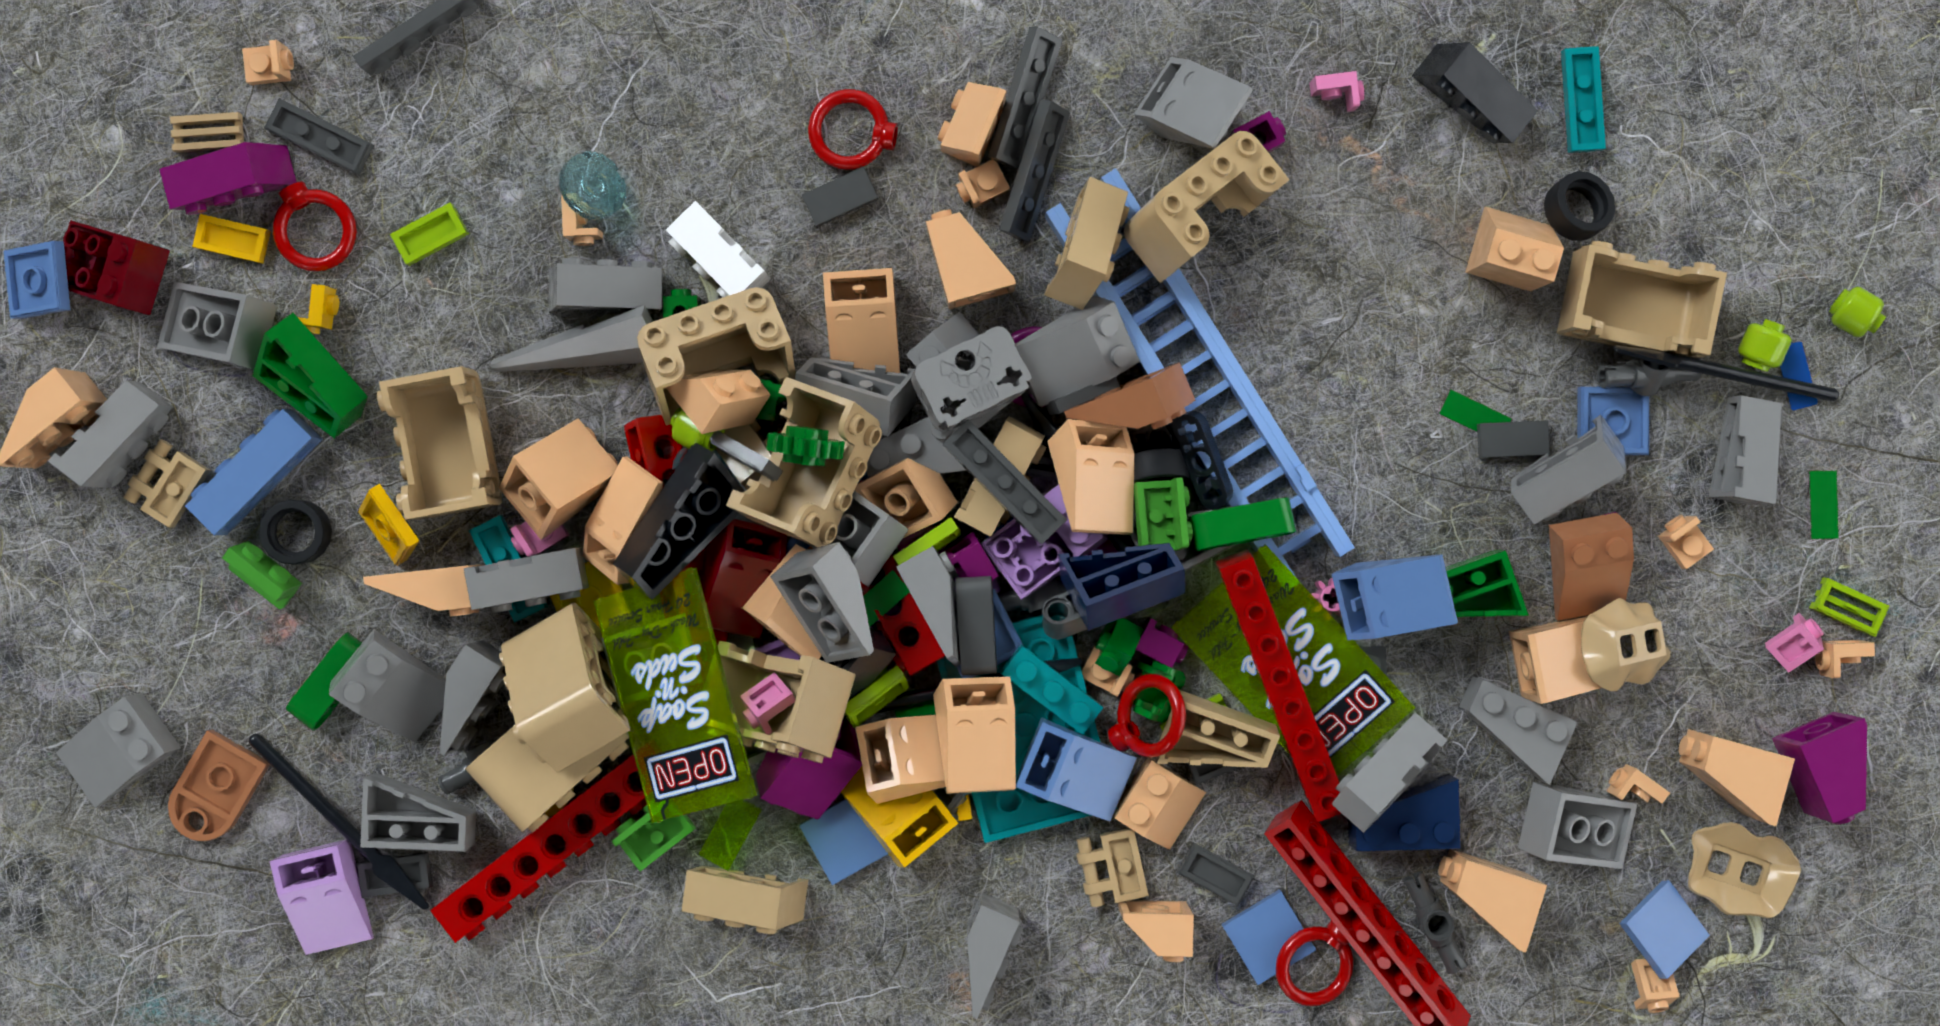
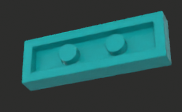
(1583, 99)
(495, 545)
(1051, 689)

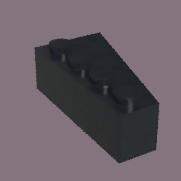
(679, 522)

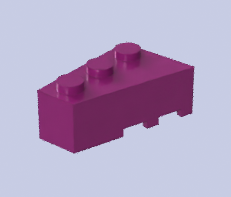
(227, 176)

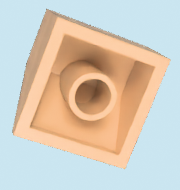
(973, 122)
(720, 398)
(909, 494)
(1158, 803)
(1162, 926)

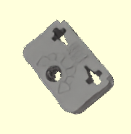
(977, 389)

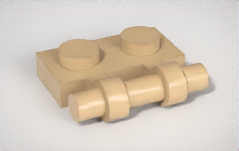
(173, 490)
(1123, 866)

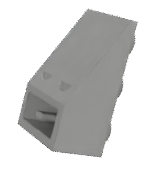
(1192, 103)
(470, 694)
(989, 934)

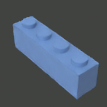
(253, 472)

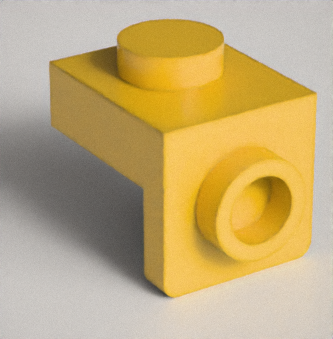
(322, 308)

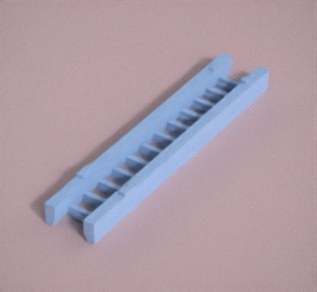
(1234, 377)

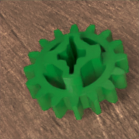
(805, 445)

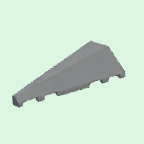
(598, 345)

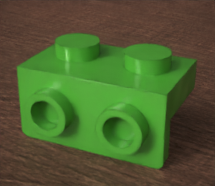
(1162, 513)
(262, 573)
(648, 840)

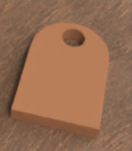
(216, 785)

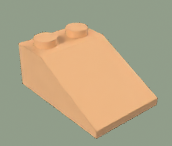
(432, 588)

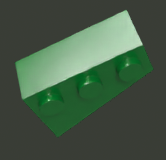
(308, 377)
(1485, 586)

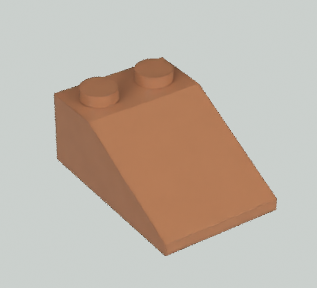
(1140, 402)
(1590, 563)

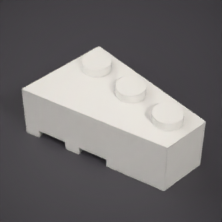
(715, 252)

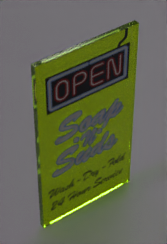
(1342, 684)
(675, 698)

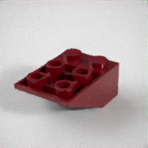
(113, 267)
(734, 570)

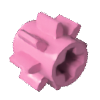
(1322, 589)

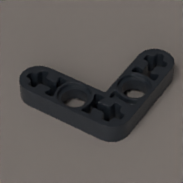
(1181, 439)

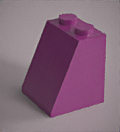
(1828, 765)
(809, 785)

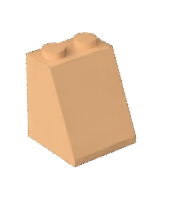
(1515, 251)
(965, 262)
(557, 477)
(776, 616)
(1551, 661)
(1741, 774)
(1496, 893)

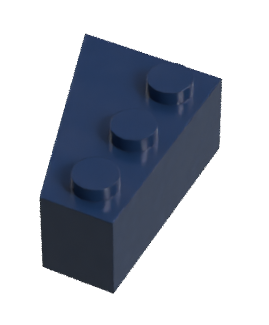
(1121, 582)
(1417, 820)

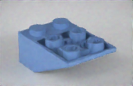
(1394, 597)
(1074, 770)

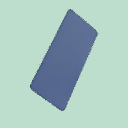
(1796, 368)

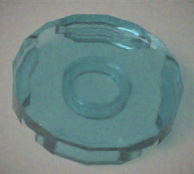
(592, 185)

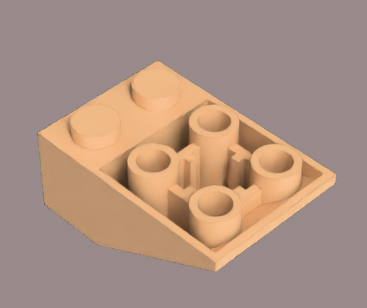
(862, 318)
(50, 416)
(1095, 476)
(618, 515)
(976, 734)
(900, 757)

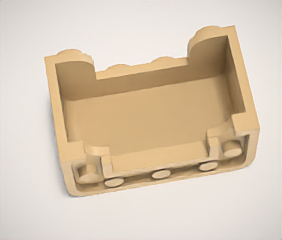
(1231, 176)
(1641, 303)
(713, 337)
(442, 442)
(812, 499)
(560, 688)
(808, 723)
(525, 785)

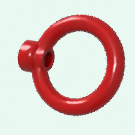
(883, 135)
(298, 197)
(1126, 733)
(1333, 937)

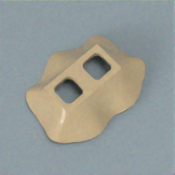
(1603, 650)
(1726, 891)

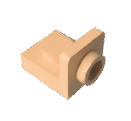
(268, 63)
(982, 184)
(573, 227)
(1685, 540)
(1841, 651)
(1104, 678)
(1643, 786)
(1654, 992)

